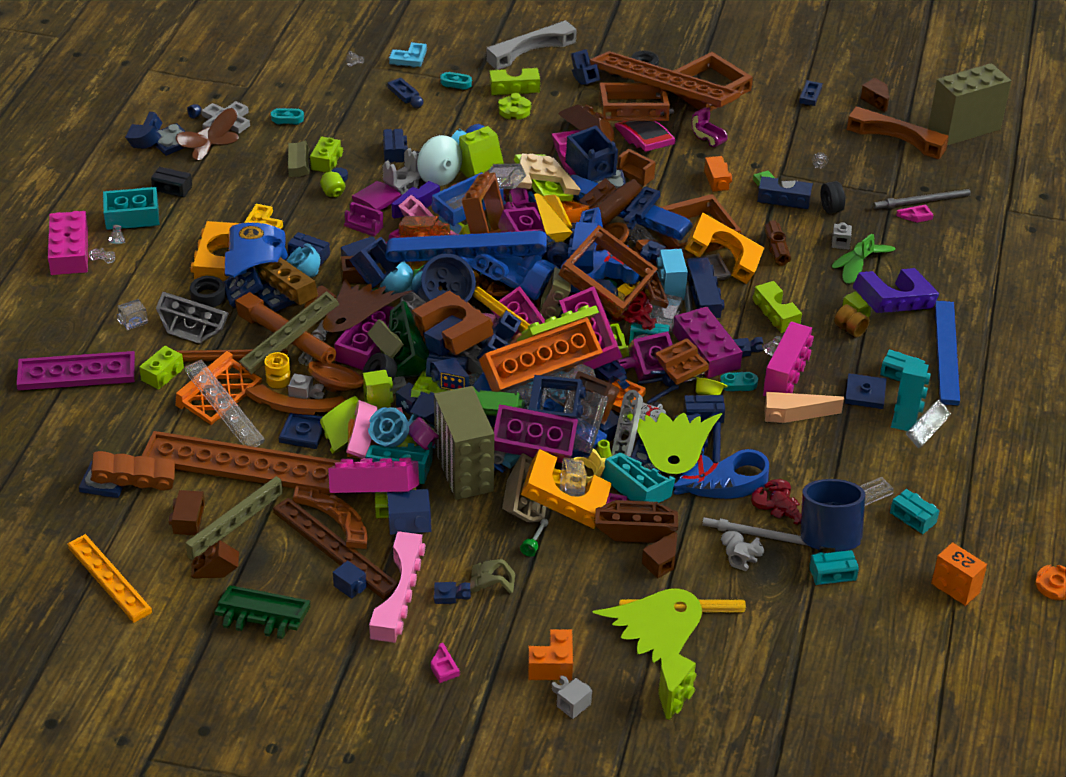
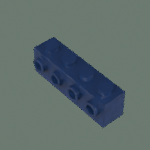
(704, 285)

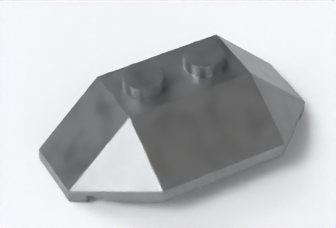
(190, 319)

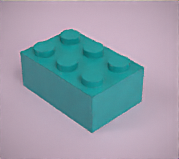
(131, 208)

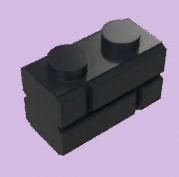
(172, 181)

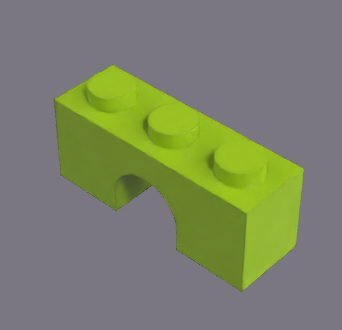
(502, 83)
(769, 299)

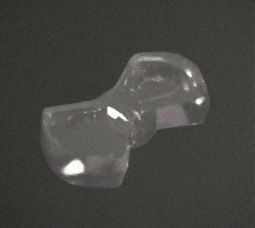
(108, 257)

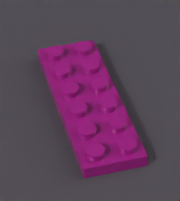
(76, 370)

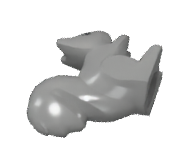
(740, 551)

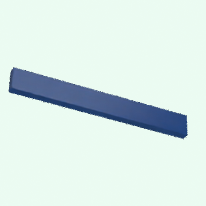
(947, 353)

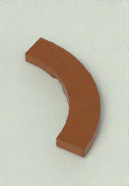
(284, 403)
(339, 510)

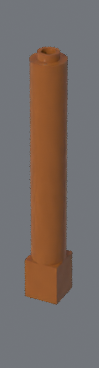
(253, 310)

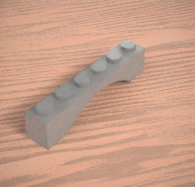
(556, 35)

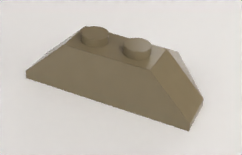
(513, 500)

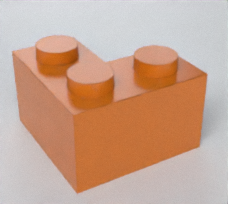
(552, 660)

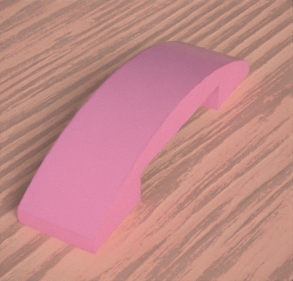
(360, 438)

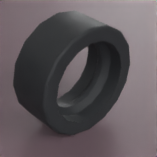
(204, 283)

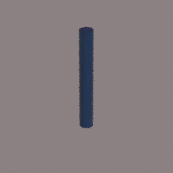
(716, 442)

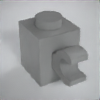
(302, 387)
(572, 696)

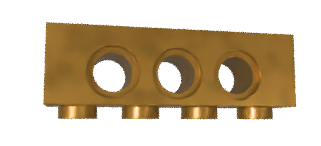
(288, 280)

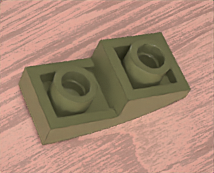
(385, 339)

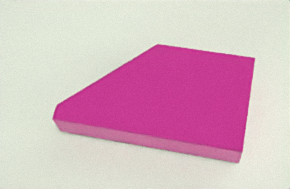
(916, 214)
(444, 665)

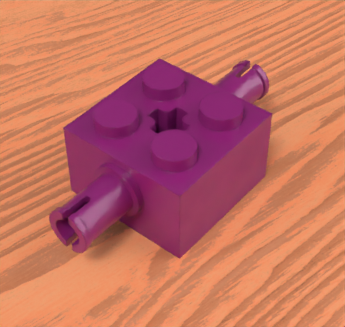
(520, 219)
(643, 353)

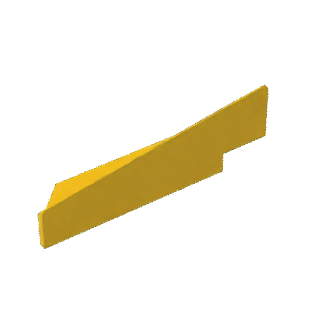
(553, 217)

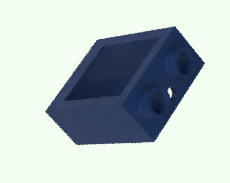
(368, 268)
(541, 382)

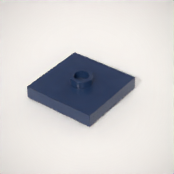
(865, 391)

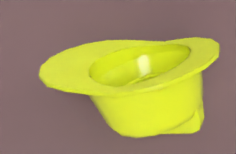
(709, 387)

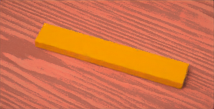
(109, 578)

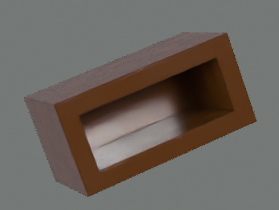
(187, 512)

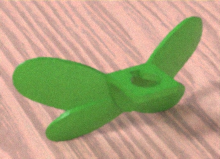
(854, 260)

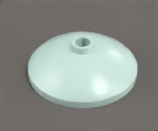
(434, 157)

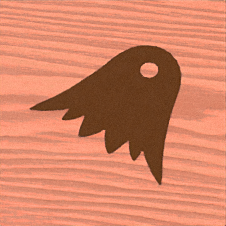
(357, 305)

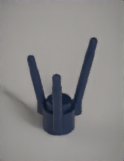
(666, 380)

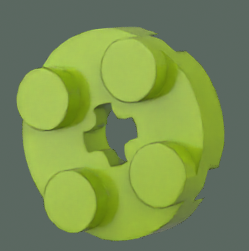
(514, 107)

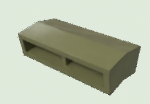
(298, 159)

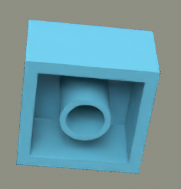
(672, 272)

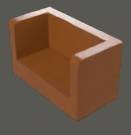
(636, 167)

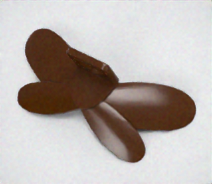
(216, 134)

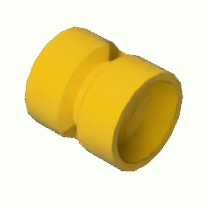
(277, 370)

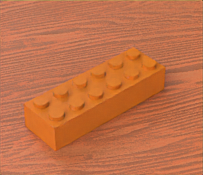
(540, 355)

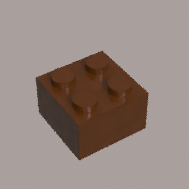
(599, 387)

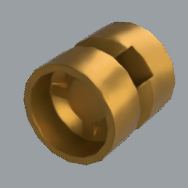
(851, 320)

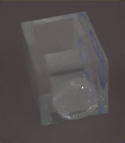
(132, 314)

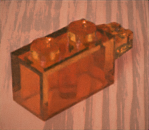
(430, 225)

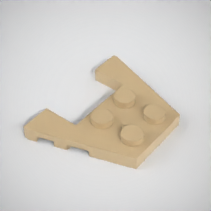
(546, 169)

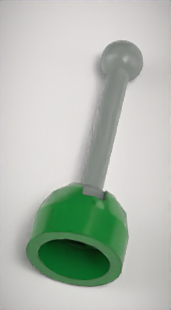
(530, 546)

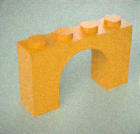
(213, 237)
(745, 251)
(541, 488)

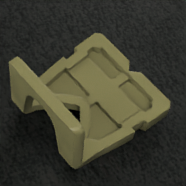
(482, 575)

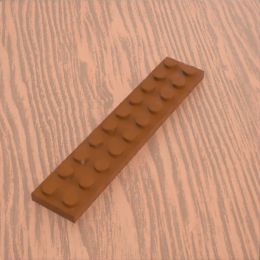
(665, 79)
(240, 461)

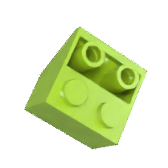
(676, 683)

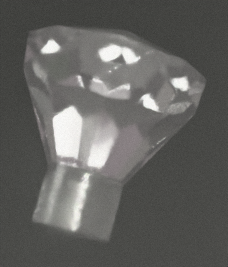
(353, 59)
(116, 236)
(771, 346)

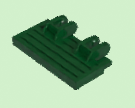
(258, 606)

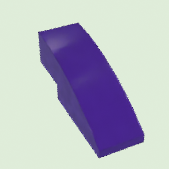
(423, 194)

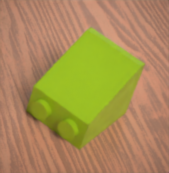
(479, 151)

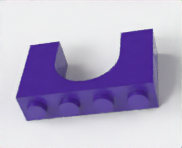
(914, 294)

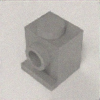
(841, 230)

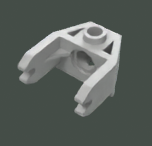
(405, 177)

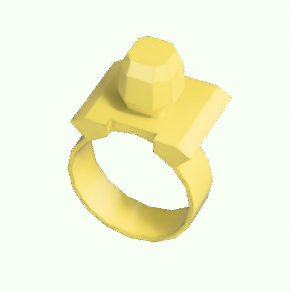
(594, 462)

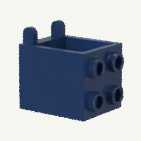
(591, 154)

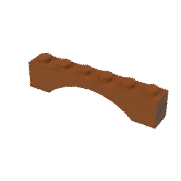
(869, 122)

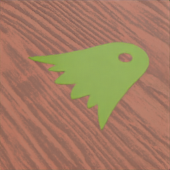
(674, 438)
(657, 621)

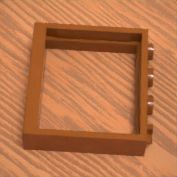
(741, 80)
(633, 111)
(485, 188)
(693, 208)
(622, 252)

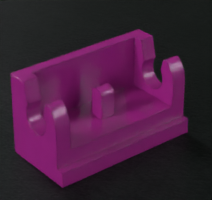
(364, 219)

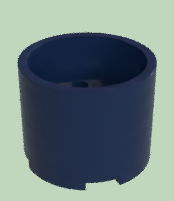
(446, 271)
(832, 514)

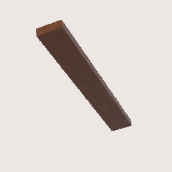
(334, 546)

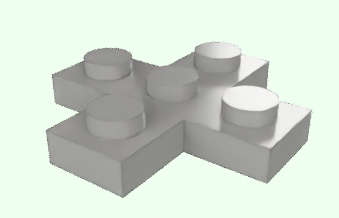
(213, 110)

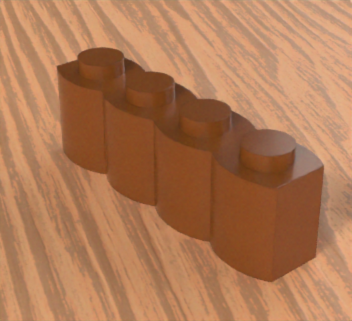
(131, 470)

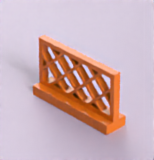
(218, 368)

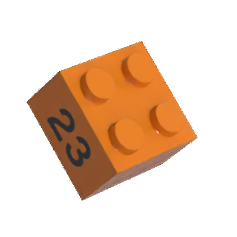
(959, 574)

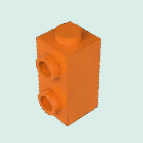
(717, 173)

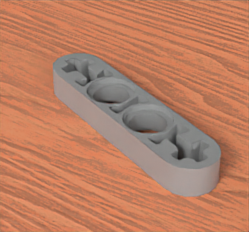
(631, 426)

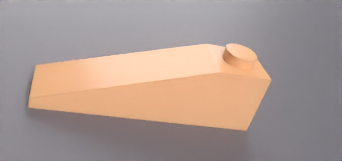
(795, 407)

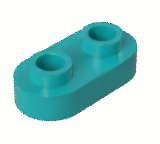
(456, 80)
(287, 116)
(739, 381)

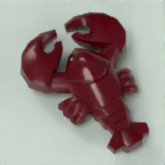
(638, 312)
(778, 501)

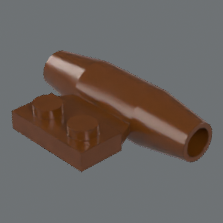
(611, 200)

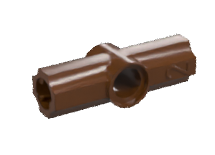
(777, 243)

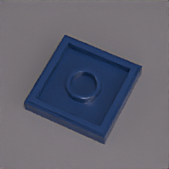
(302, 431)

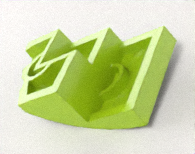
(336, 424)

